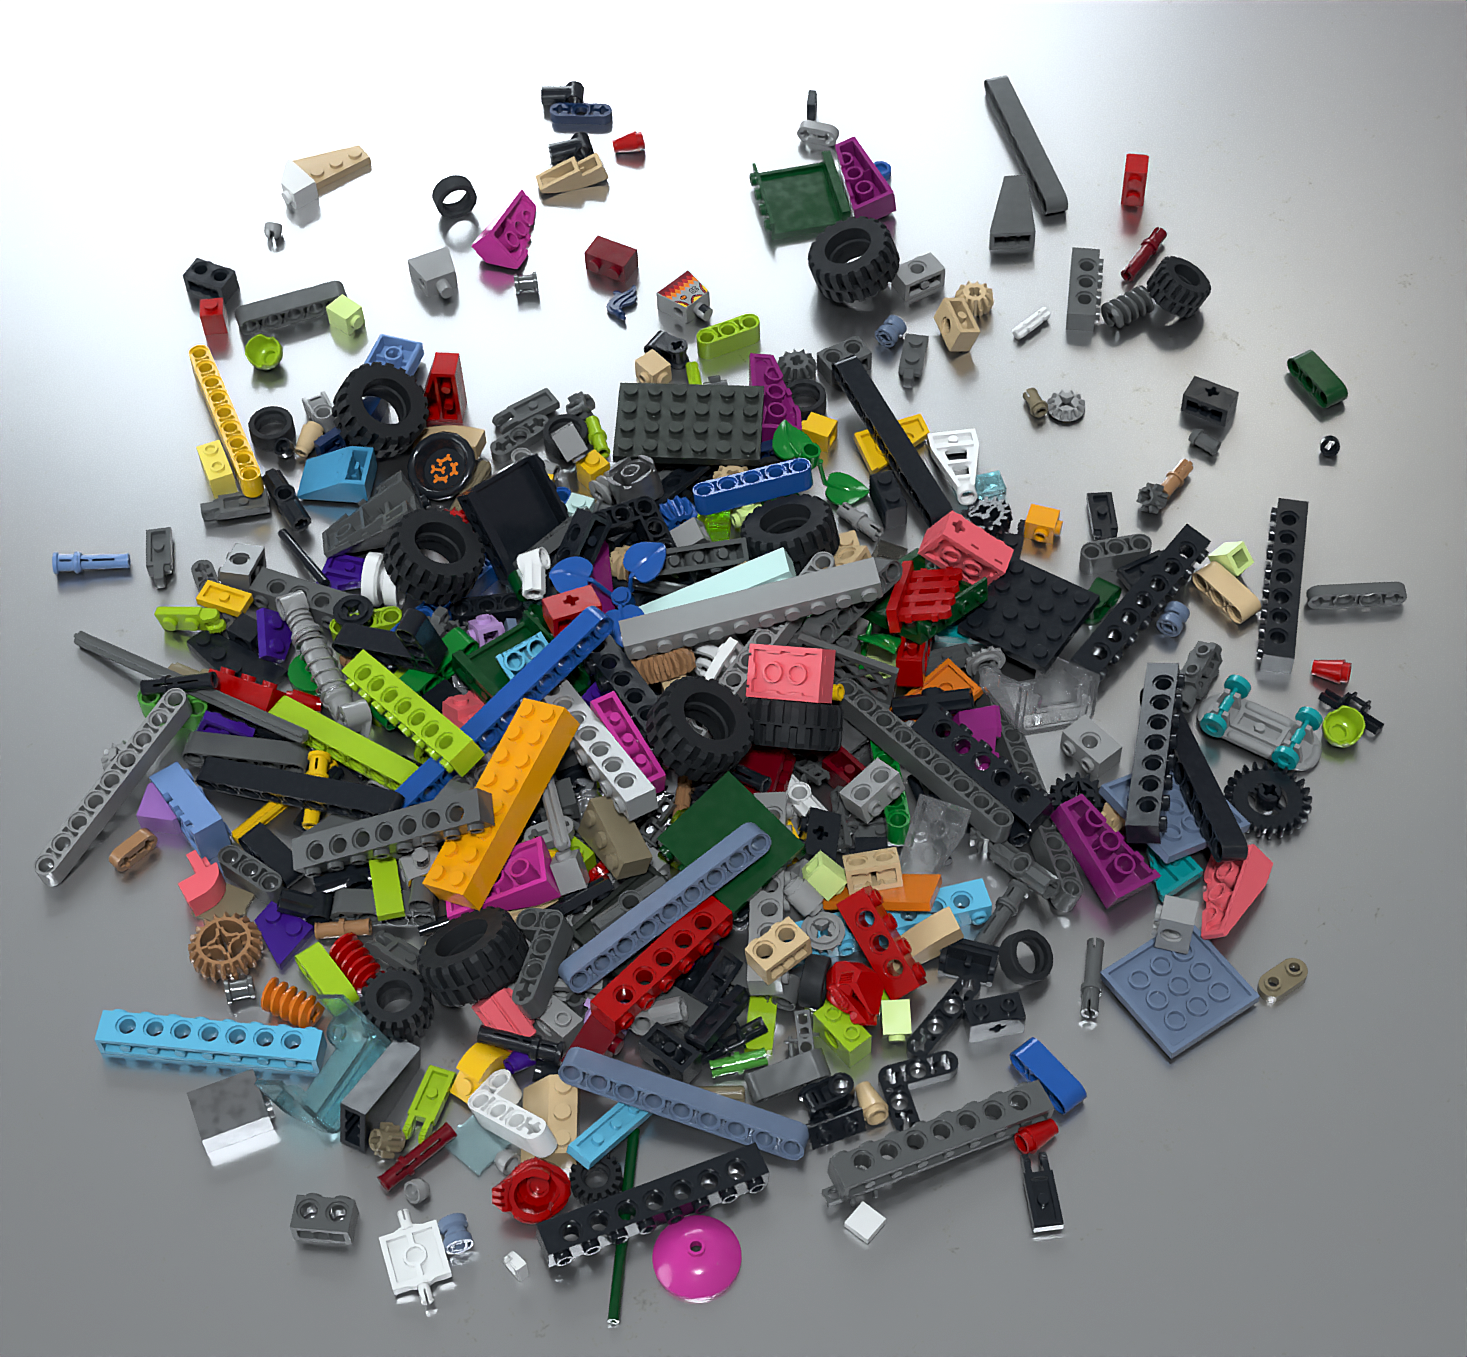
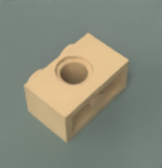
(956, 324)

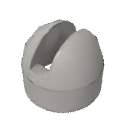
(272, 228)
(507, 1161)
(416, 1190)

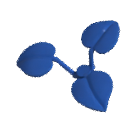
(641, 559)

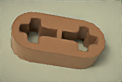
(133, 849)

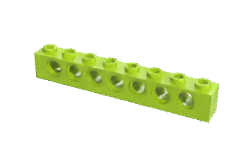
(413, 714)

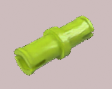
(597, 436)

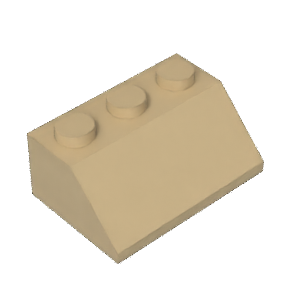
(560, 1109)

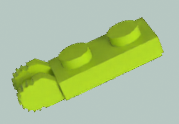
(190, 619)
(429, 1101)

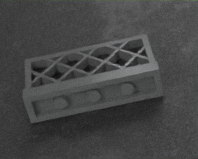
(871, 666)

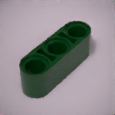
(1317, 378)

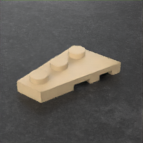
(333, 165)

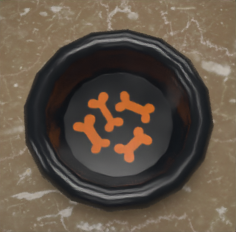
(441, 465)

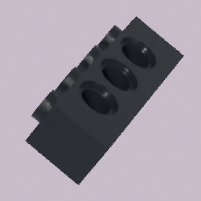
(582, 539)

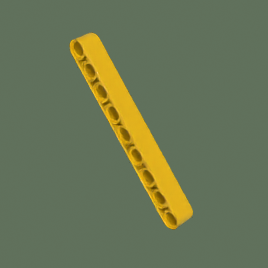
(226, 421)

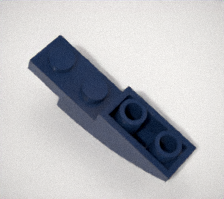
(333, 441)

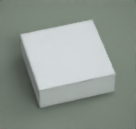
(865, 1222)

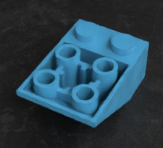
(339, 475)

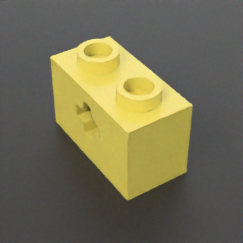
(216, 468)

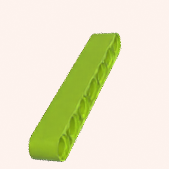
(346, 745)

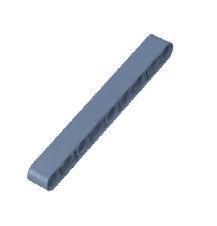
(651, 918)
(684, 1103)

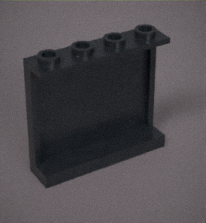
(513, 511)

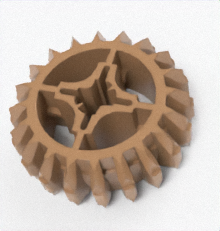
(665, 666)
(243, 945)

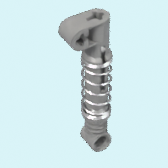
(308, 639)

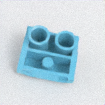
(519, 656)

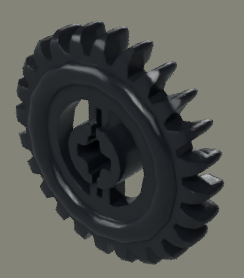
(1266, 788)

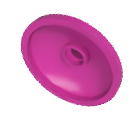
(700, 1273)

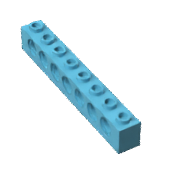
(968, 894)
(306, 1058)

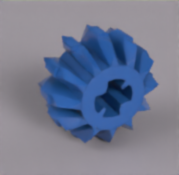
(677, 511)

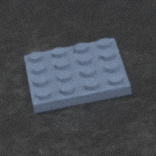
(1182, 833)
(1177, 993)

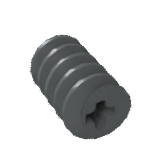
(1127, 307)

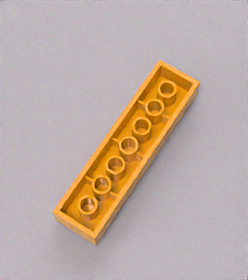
(516, 780)

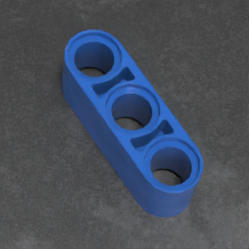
(1038, 1063)

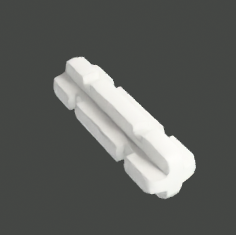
(1031, 323)

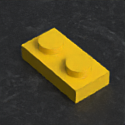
(224, 598)

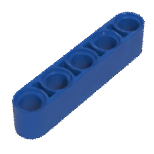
(752, 486)

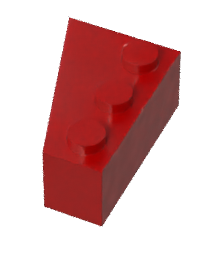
(446, 389)

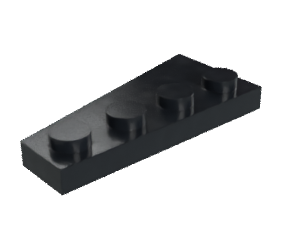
(220, 651)

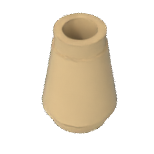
(309, 433)
(874, 1107)

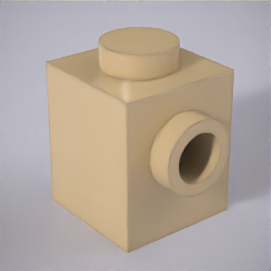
(653, 368)

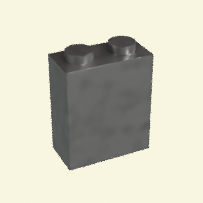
(230, 1111)

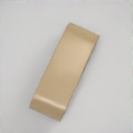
(1226, 592)

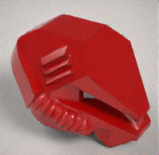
(855, 991)
(533, 1191)

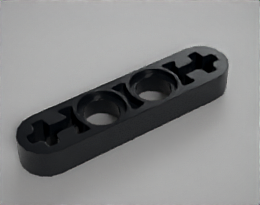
(940, 1016)

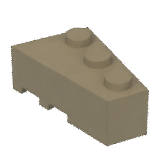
(614, 839)

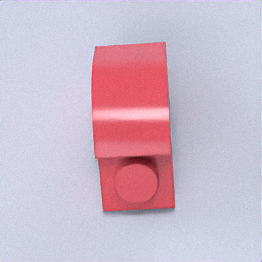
(204, 887)

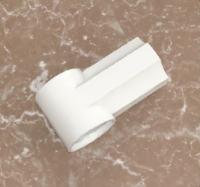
(533, 567)

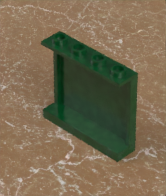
(800, 198)
(921, 631)
(485, 675)
(715, 817)

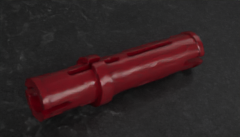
(1148, 248)
(390, 1178)

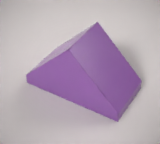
(156, 814)

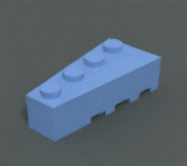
(195, 814)

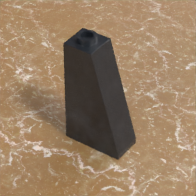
(378, 1093)

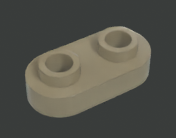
(1284, 978)

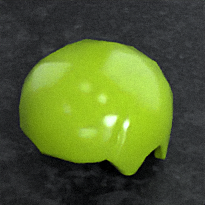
(264, 352)
(1343, 726)

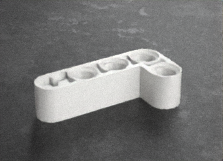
(497, 1111)

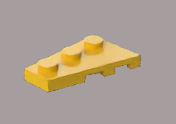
(874, 459)

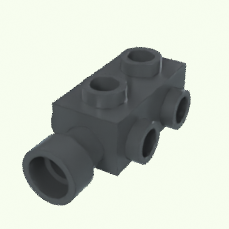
(1199, 671)

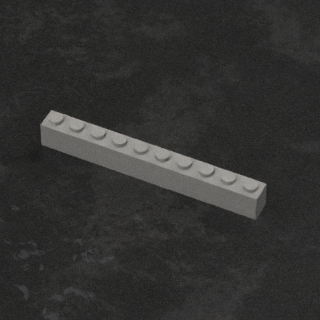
(750, 609)

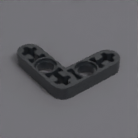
(901, 1088)

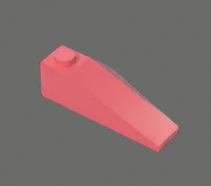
(1232, 890)

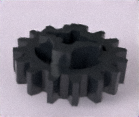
(989, 515)
(1075, 786)

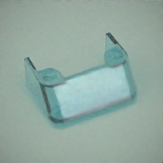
(357, 1049)

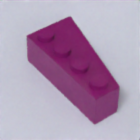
(1101, 852)

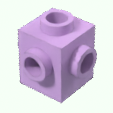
(485, 629)

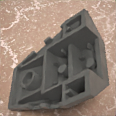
(374, 519)

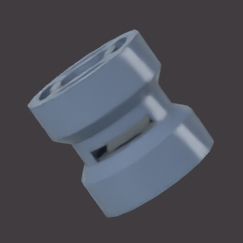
(888, 334)
(1173, 618)
(455, 1232)

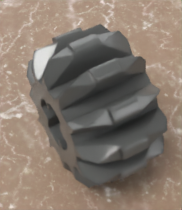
(797, 366)

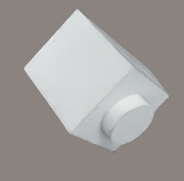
(297, 186)

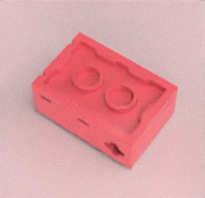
(965, 546)
(790, 673)

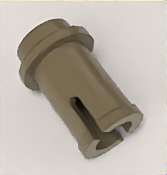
(1037, 406)

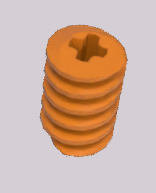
(290, 1005)

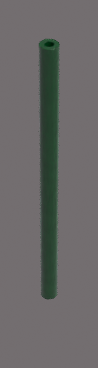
(621, 1249)

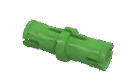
(738, 1062)

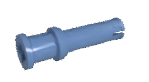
(79, 562)

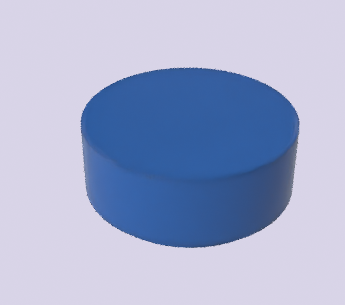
(884, 168)

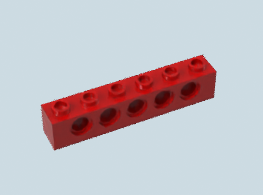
(646, 967)

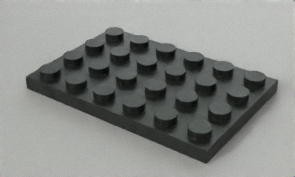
(689, 423)

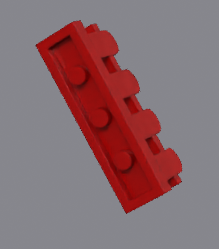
(922, 595)

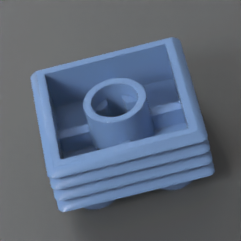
(397, 351)

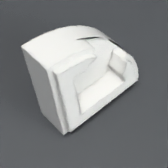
(516, 1266)

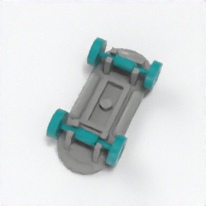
(1260, 728)

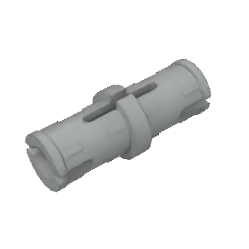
(860, 521)

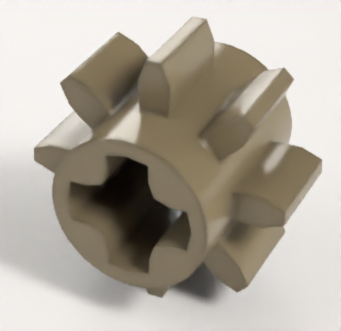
(387, 1140)

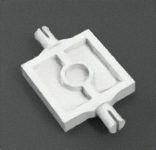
(415, 1257)

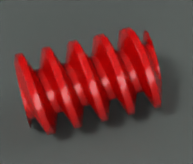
(354, 960)

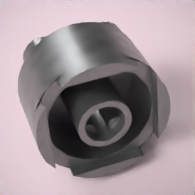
(635, 479)

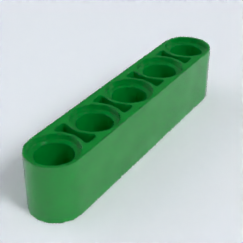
(423, 681)
(896, 814)

